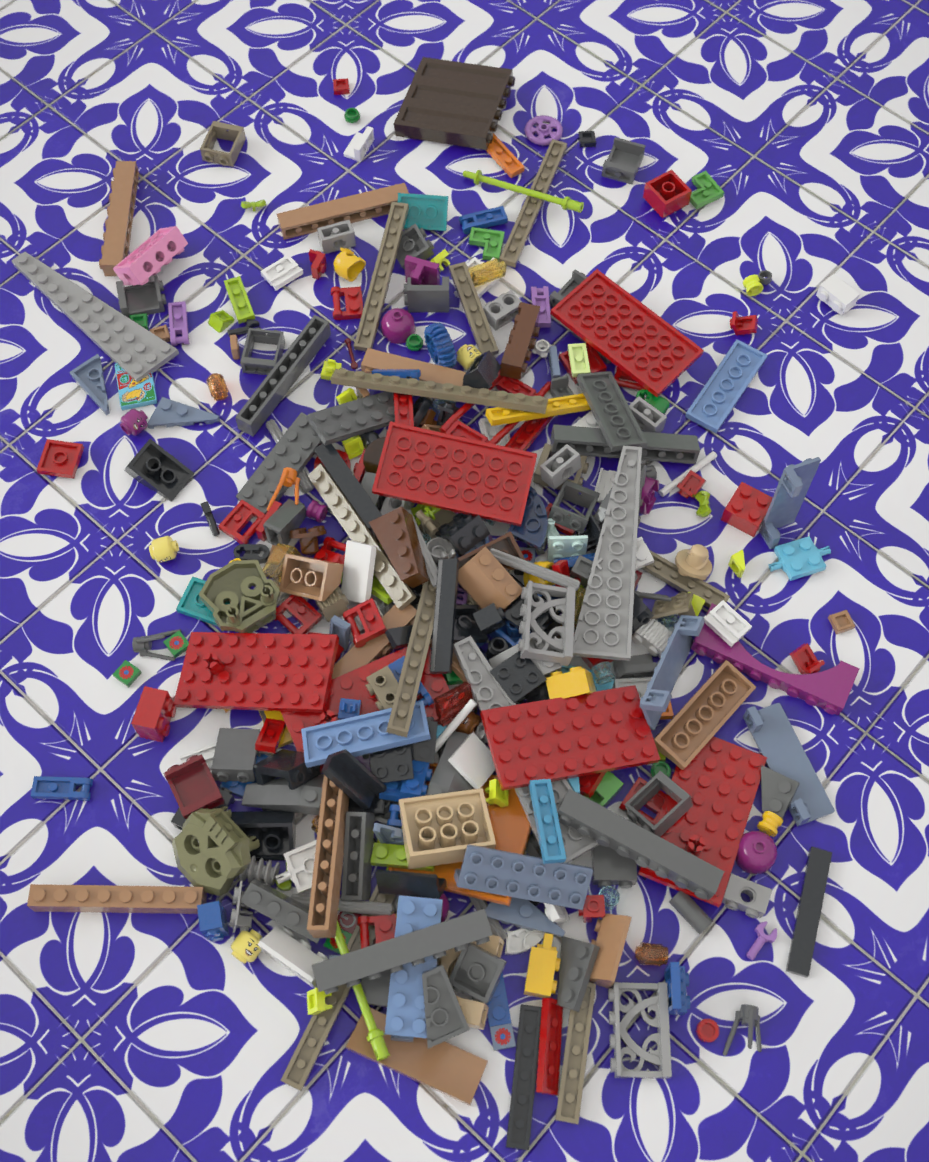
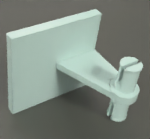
(564, 546)

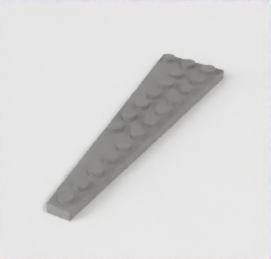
(115, 334)
(607, 606)
(491, 695)

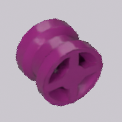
(317, 511)

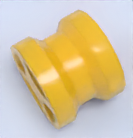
(770, 823)

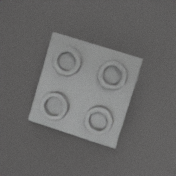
(236, 920)

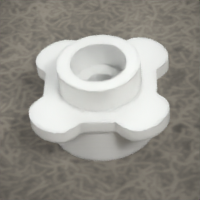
(541, 344)

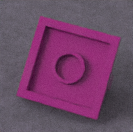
(421, 271)

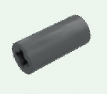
(691, 911)

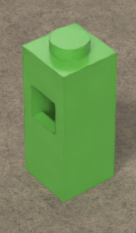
(607, 789)

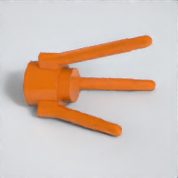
(288, 478)

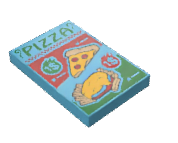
(133, 393)

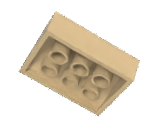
(443, 825)

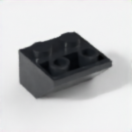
(482, 371)

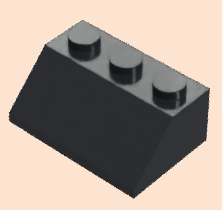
(272, 828)

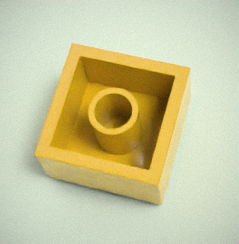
(570, 684)

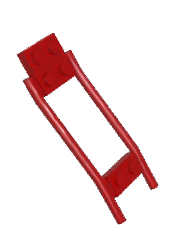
(502, 383)

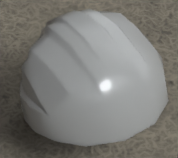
(441, 549)

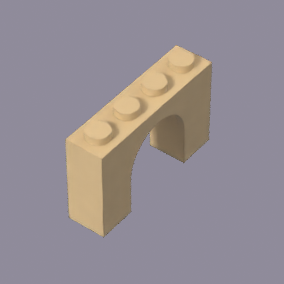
(474, 1011)

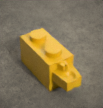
(541, 969)

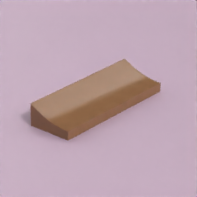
(703, 715)
(439, 1067)

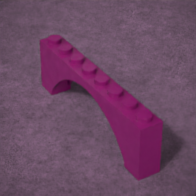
(821, 689)

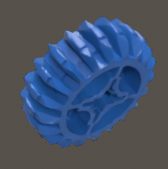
(440, 345)

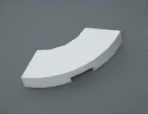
(522, 940)

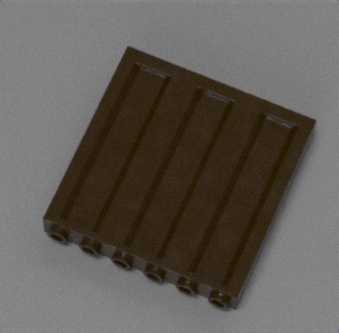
(454, 103)

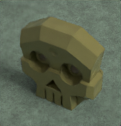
(233, 585)
(218, 844)

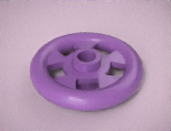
(543, 130)

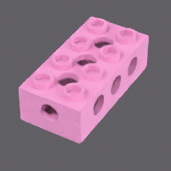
(151, 256)

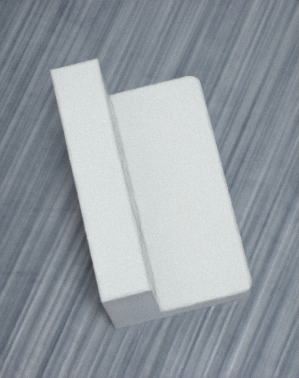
(360, 144)

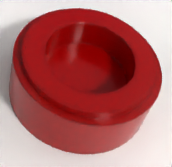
(707, 1030)

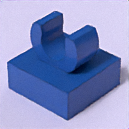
(349, 708)

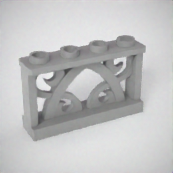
(566, 605)
(658, 1004)

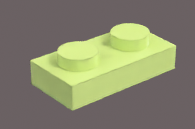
(578, 359)

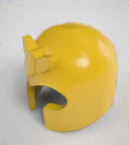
(348, 265)

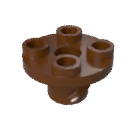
(308, 538)

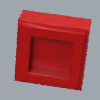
(341, 86)

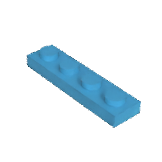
(547, 821)

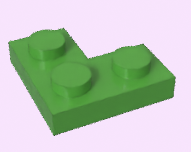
(707, 190)
(490, 240)

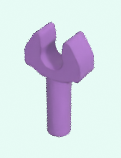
(761, 939)

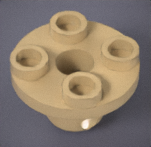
(694, 562)

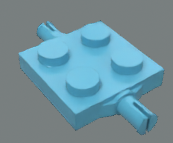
(799, 558)

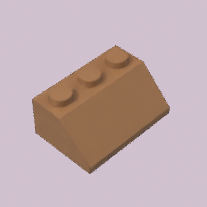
(310, 577)
(488, 581)
(611, 939)

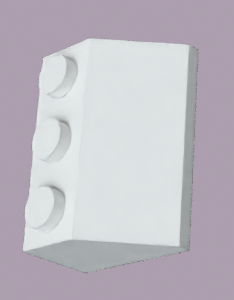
(291, 954)

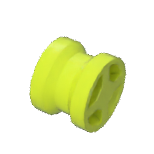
(753, 285)

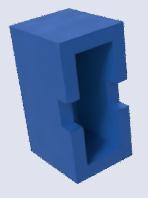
(213, 921)

